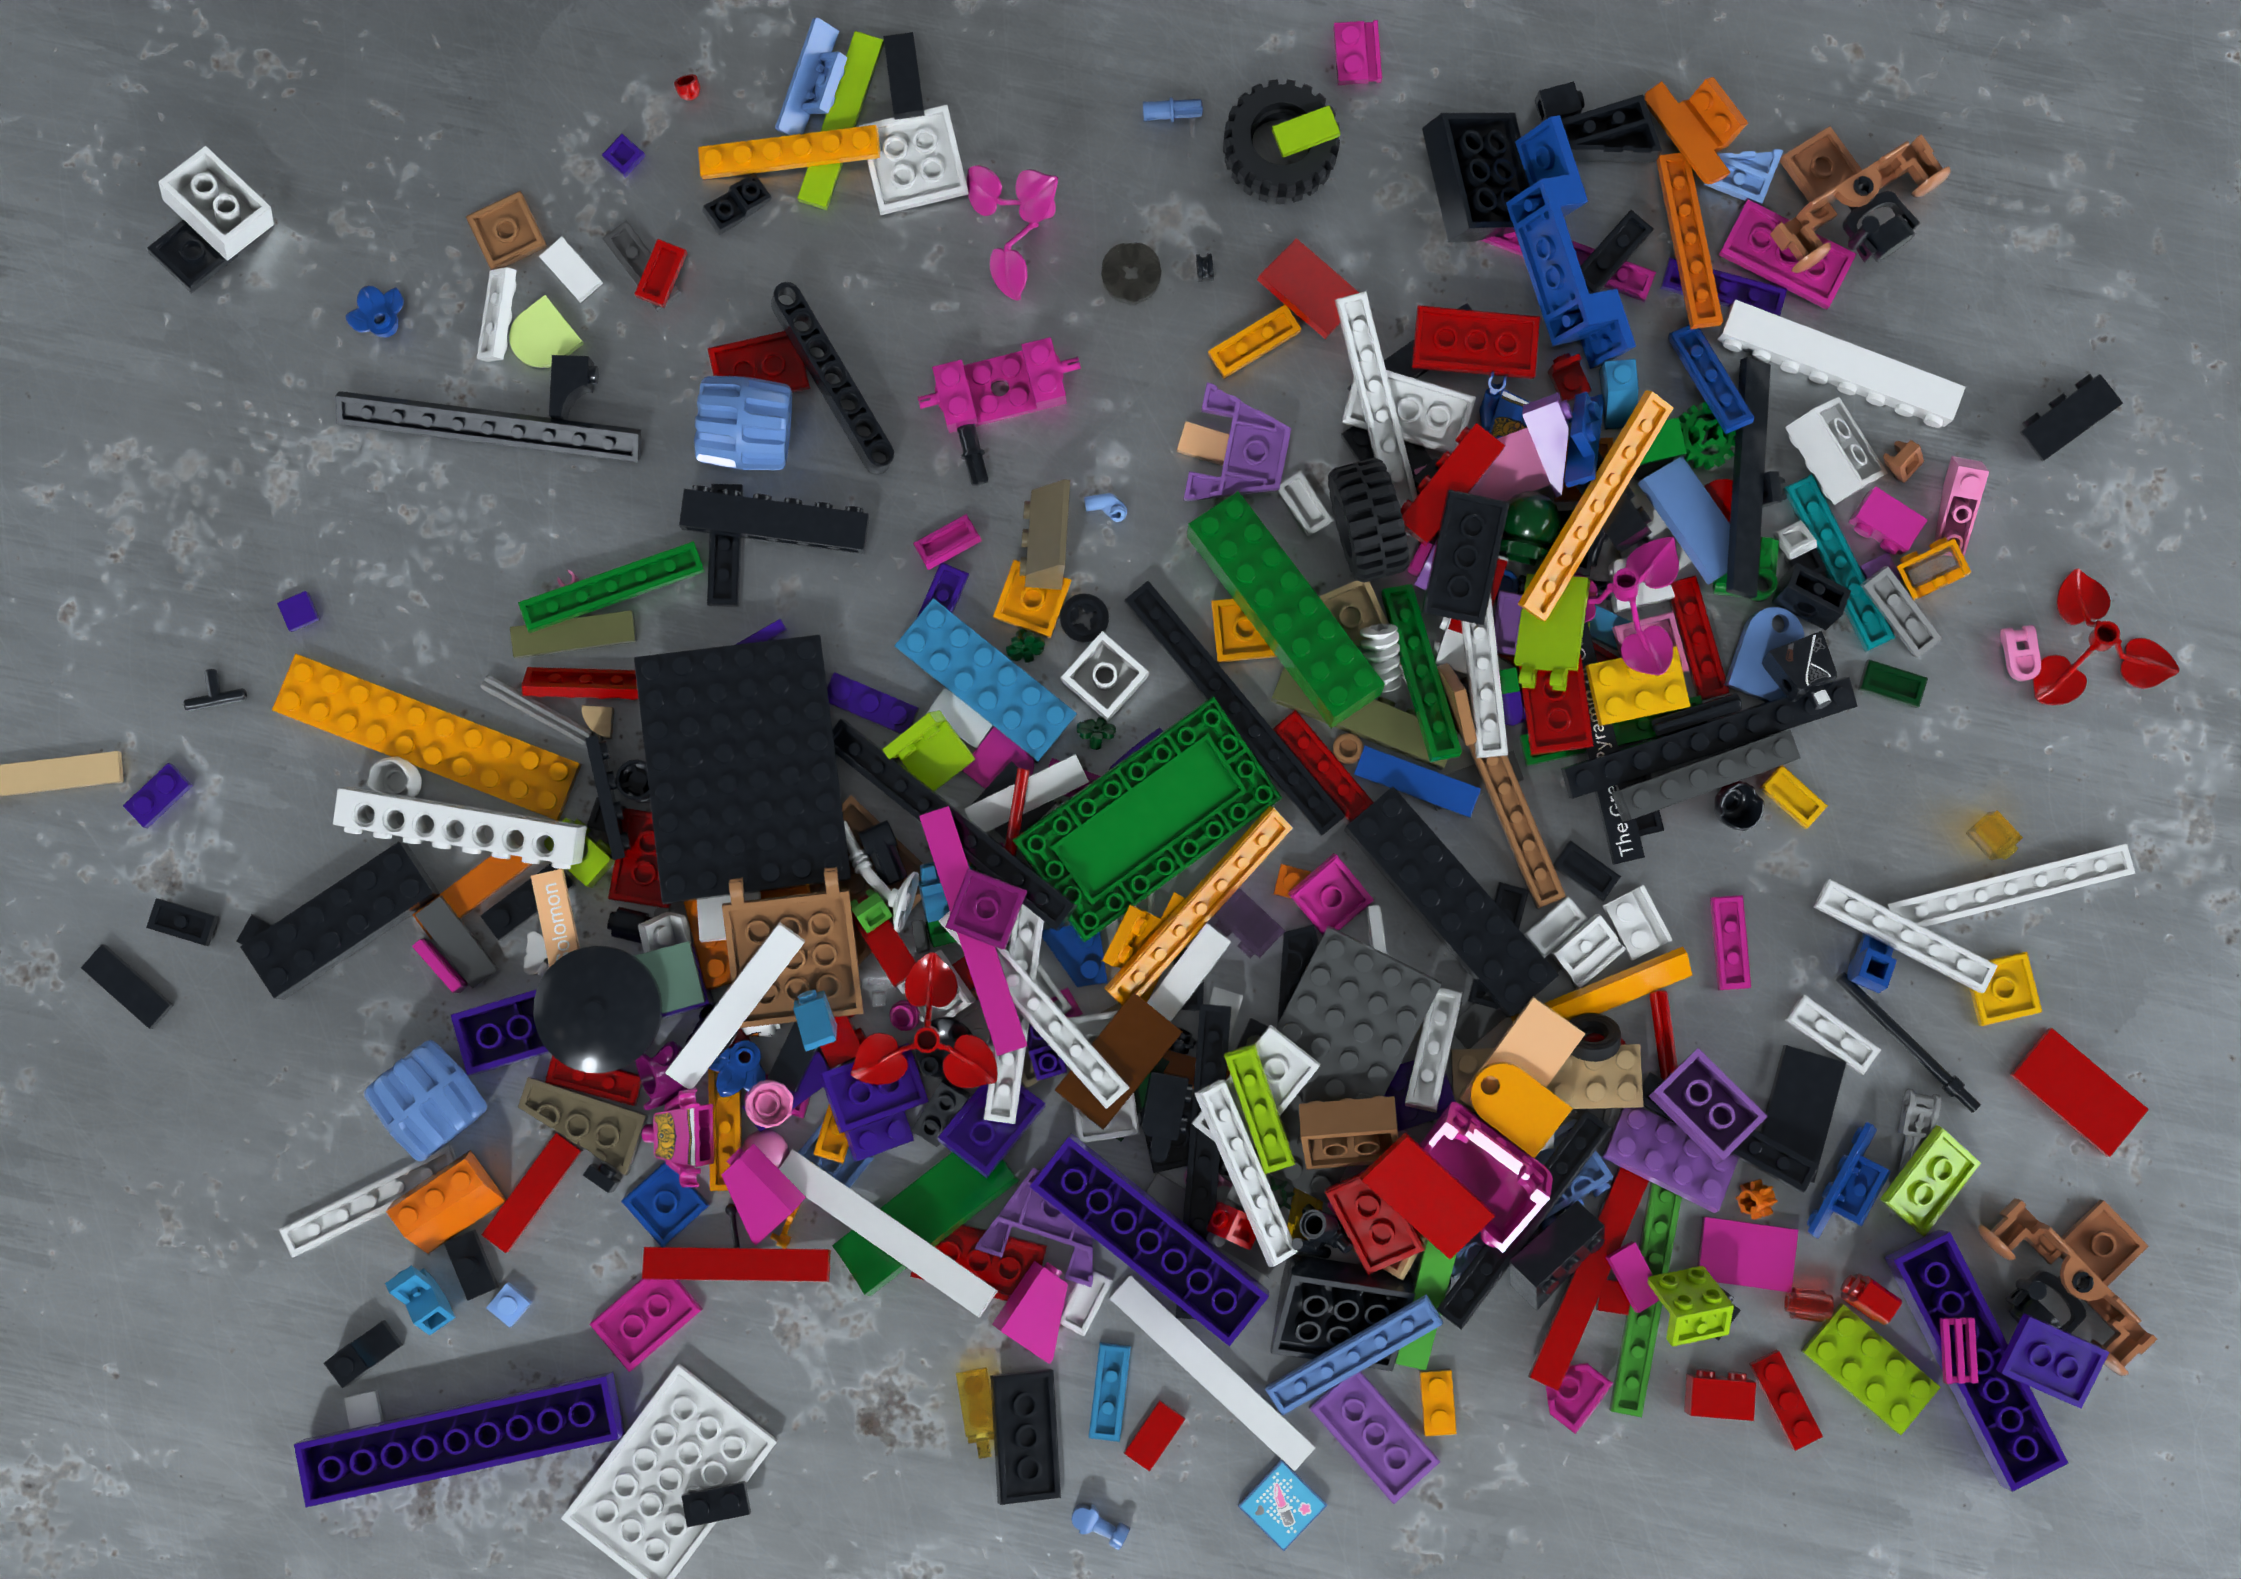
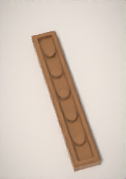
(1520, 829)

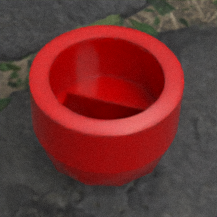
(687, 87)

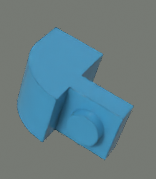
(423, 1299)

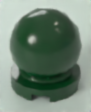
(1530, 527)

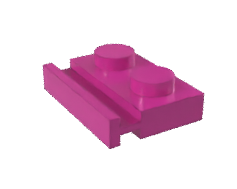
(1357, 52)

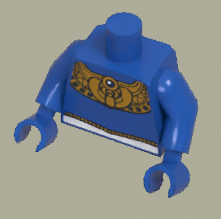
(1502, 411)

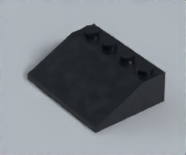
(1475, 172)
(1332, 1301)

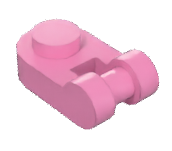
(2021, 664)

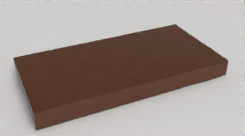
(1132, 1047)

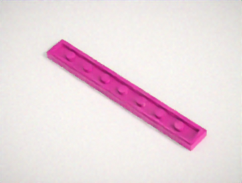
(980, 956)

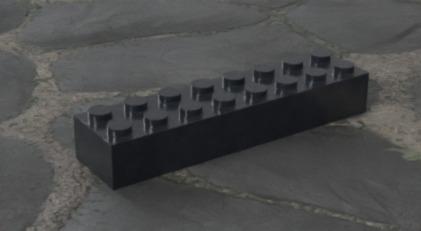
(1451, 902)

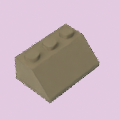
(1046, 536)

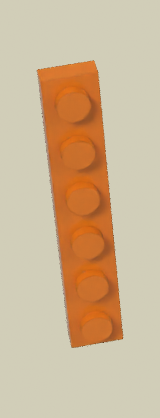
(1689, 241)

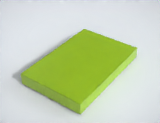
(1930, 1180)

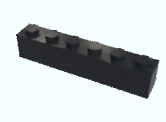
(774, 520)

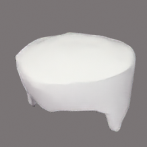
(395, 777)

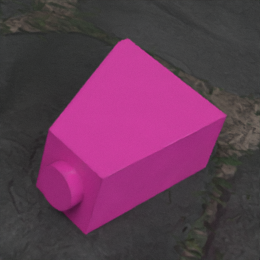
(759, 1192)
(1035, 1311)

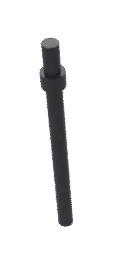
(1951, 1084)

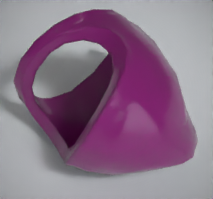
(655, 1081)

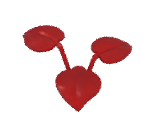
(2086, 600)
(969, 1061)

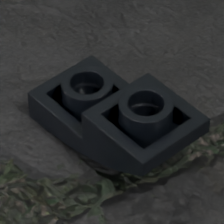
(737, 204)

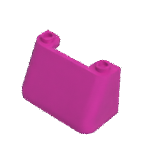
(1492, 1169)

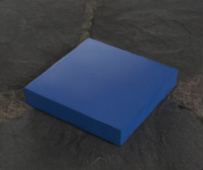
(664, 1204)

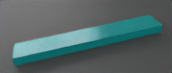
(1839, 560)

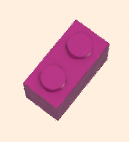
(1887, 521)

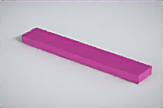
(1629, 279)

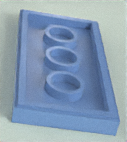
(1690, 516)

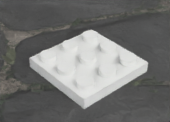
(916, 161)

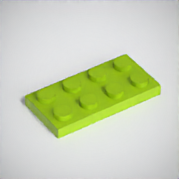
(1870, 1369)

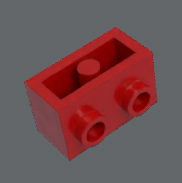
(1720, 1396)

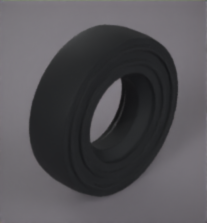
(1597, 1050)

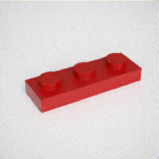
(1786, 1400)

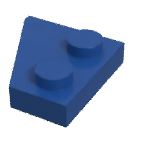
(1078, 958)

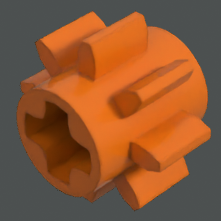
(1756, 1199)

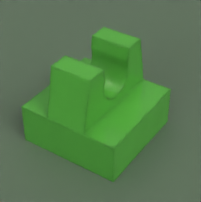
(871, 911)

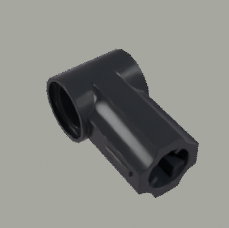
(881, 847)

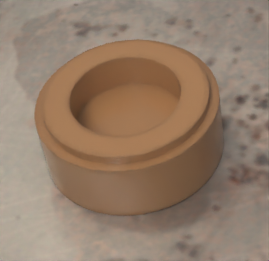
(1347, 748)

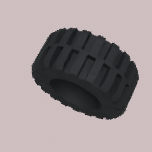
(1256, 173)
(1368, 520)

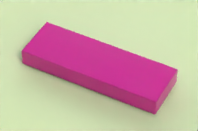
(1730, 942)

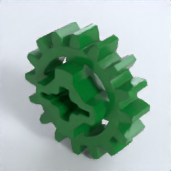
(1693, 435)

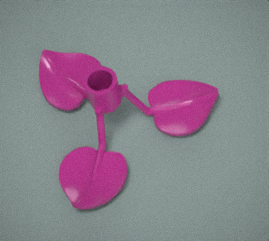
(1036, 203)
(1657, 567)

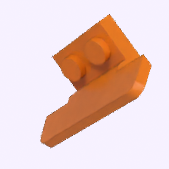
(1698, 125)

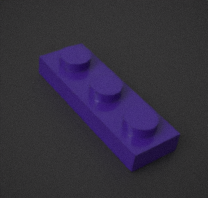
(870, 704)

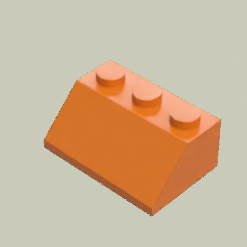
(446, 1203)

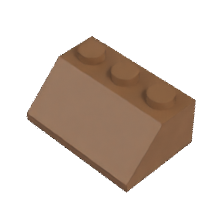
(1347, 1131)

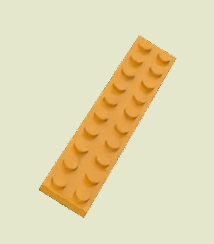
(427, 737)

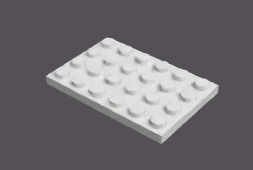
(676, 1446)

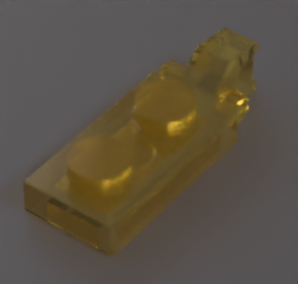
(976, 1408)

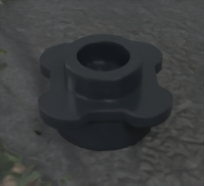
(1184, 1042)

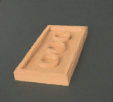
(1536, 1043)

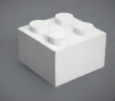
(1105, 676)

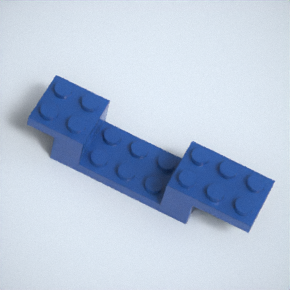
(1549, 252)

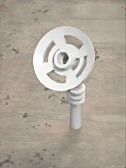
(901, 899)

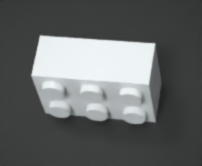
(216, 203)

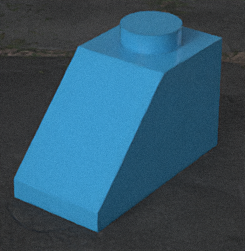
(1619, 391)
(815, 1019)

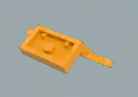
(1134, 932)

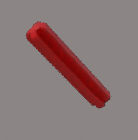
(1663, 1032)

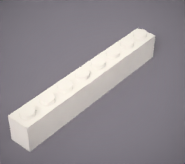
(1840, 364)

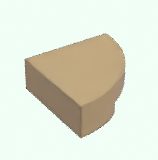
(599, 719)

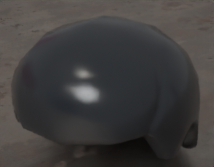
(1738, 806)

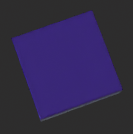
(623, 155)
(298, 611)

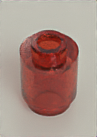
(1809, 1304)

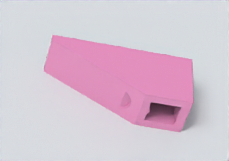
(1961, 500)

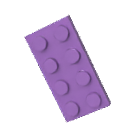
(1668, 1158)

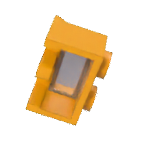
(1933, 569)

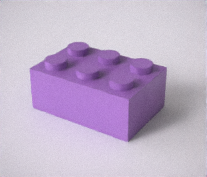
(1708, 1106)

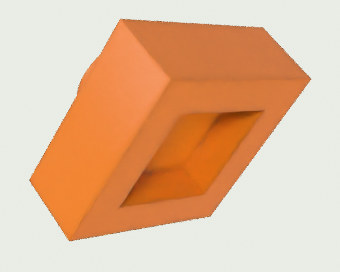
(1287, 879)

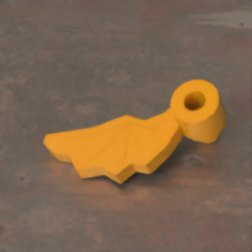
(784, 1240)

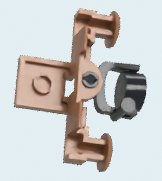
(1829, 172)
(2092, 1249)

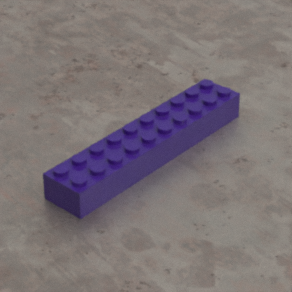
(459, 1439)

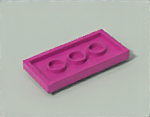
(1755, 250)

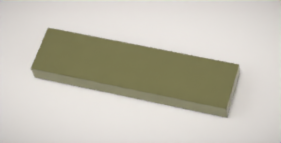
(574, 634)

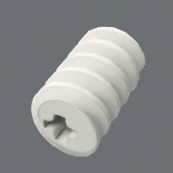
(1383, 653)

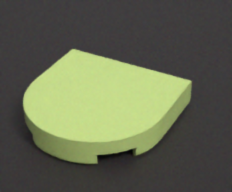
(542, 333)

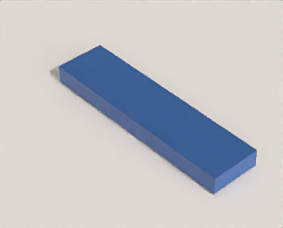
(1711, 378)
(1417, 781)

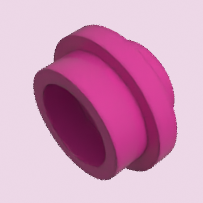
(904, 1015)

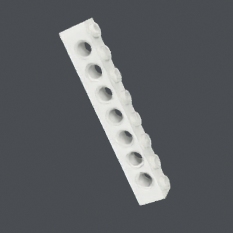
(353, 804)

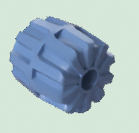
(743, 423)
(425, 1100)

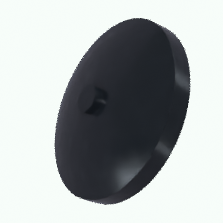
(597, 1009)

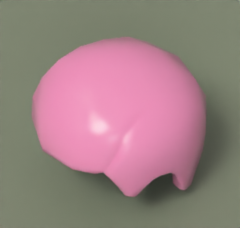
(769, 1103)
(771, 1144)

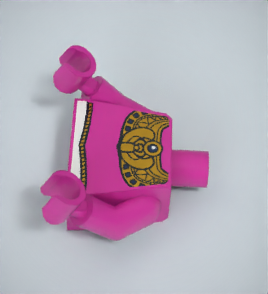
(683, 1136)

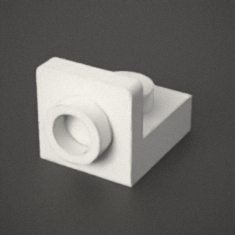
(664, 931)

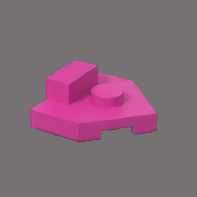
(1578, 1396)

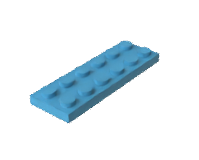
(985, 680)

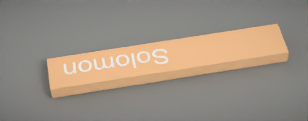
(555, 914)

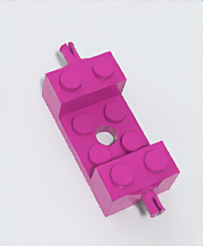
(1032, 377)

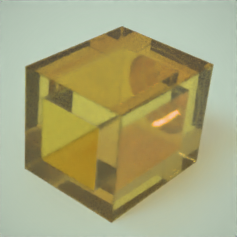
(1995, 836)

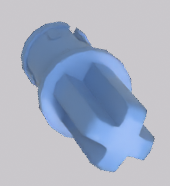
(1172, 109)

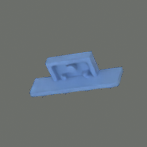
(813, 80)

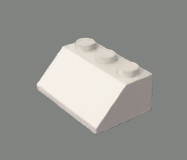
(1835, 450)

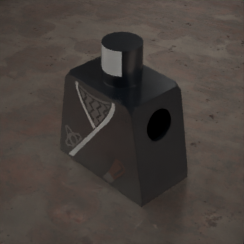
(1803, 669)

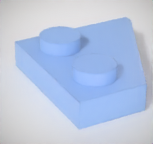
(1749, 174)

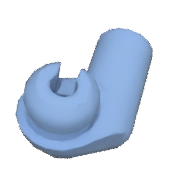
(1108, 504)

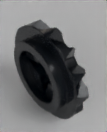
(1070, 613)

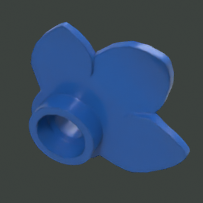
(373, 309)
(734, 1072)

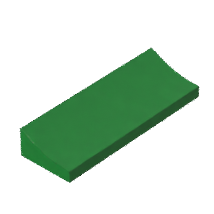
(931, 1209)

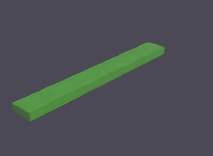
(1642, 1327)

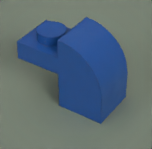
(1872, 965)

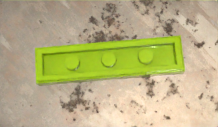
(1259, 1108)

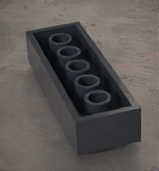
(340, 921)

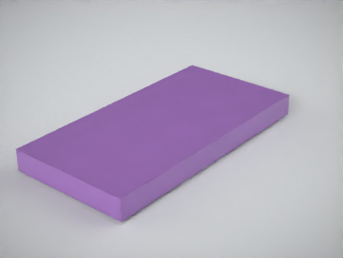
(1375, 1435)

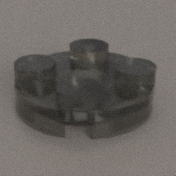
(1132, 290)

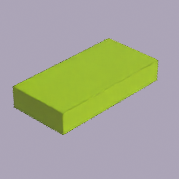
(1306, 131)

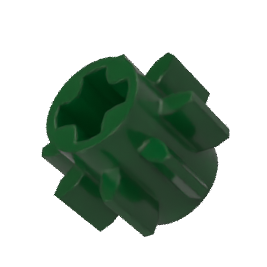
(1283, 1193)

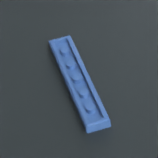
(1354, 1355)

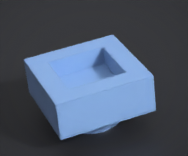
(509, 1305)

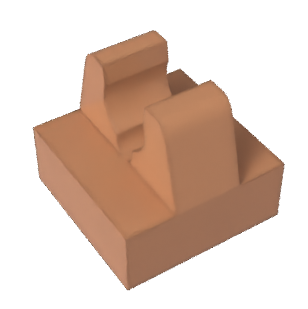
(1906, 461)

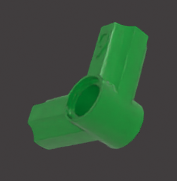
(1767, 571)

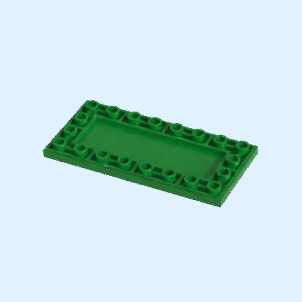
(1149, 817)

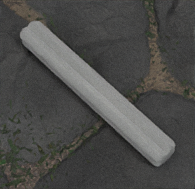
(536, 709)

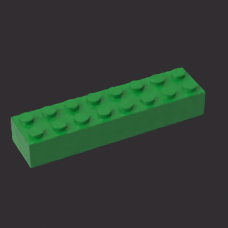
(1285, 609)

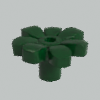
(1024, 646)
(1096, 731)

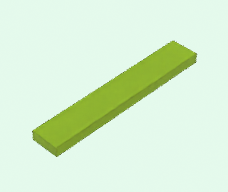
(845, 112)

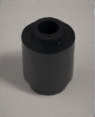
(625, 923)

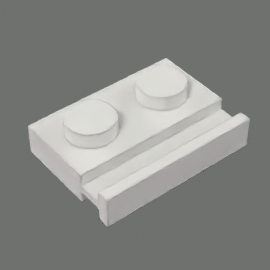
(1637, 922)
(1588, 951)

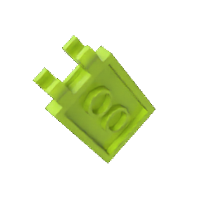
(1553, 643)

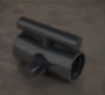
(1320, 1229)

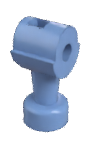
(1087, 1519)

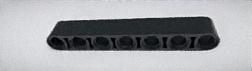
(831, 363)

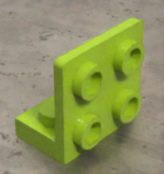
(931, 750)
(1695, 1305)

